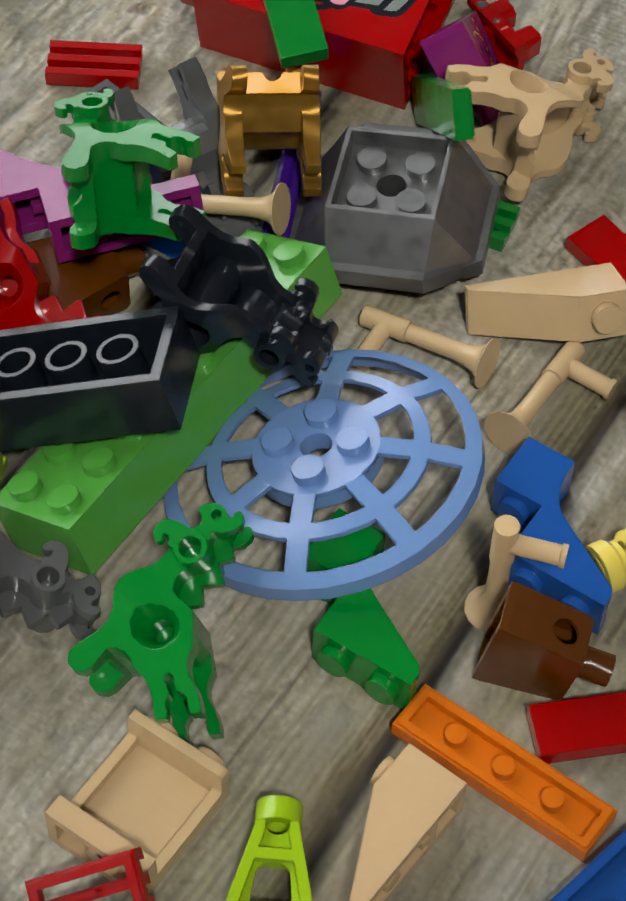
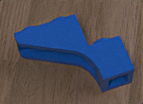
(532, 493)

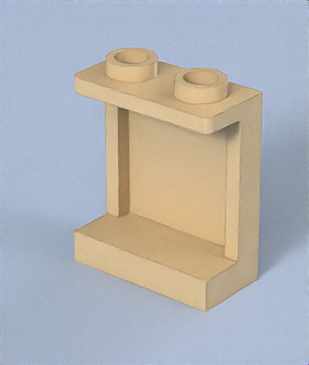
(144, 795)

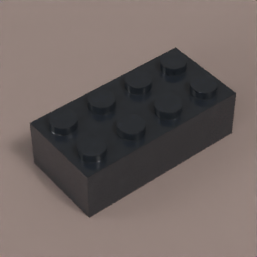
(95, 378)

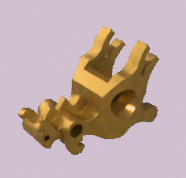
(269, 116)

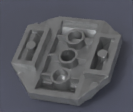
(400, 209)

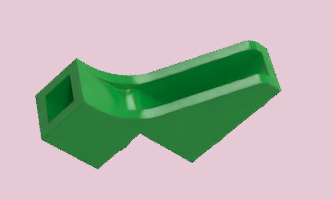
(355, 633)

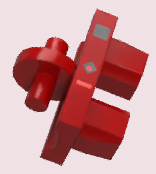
(509, 45)

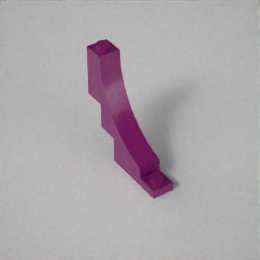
(43, 204)

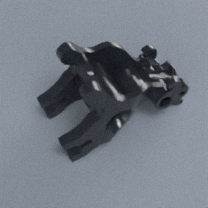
(233, 293)

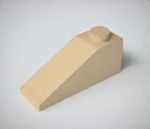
(552, 305)
(406, 815)

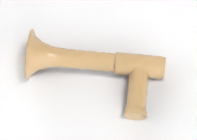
(271, 208)
(382, 325)
(511, 429)
(505, 544)

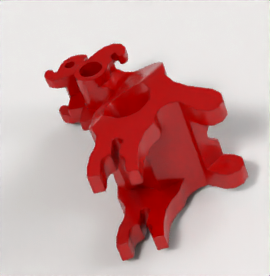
(25, 280)

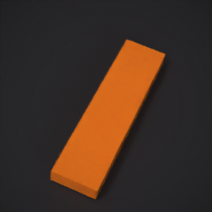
(505, 772)

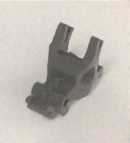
(202, 119)
(46, 591)

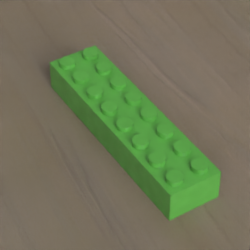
(103, 488)

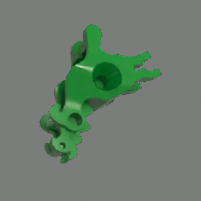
(112, 170)
(154, 626)

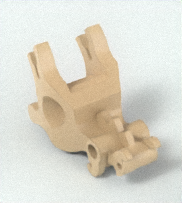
(534, 116)

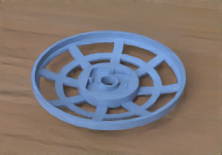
(346, 471)

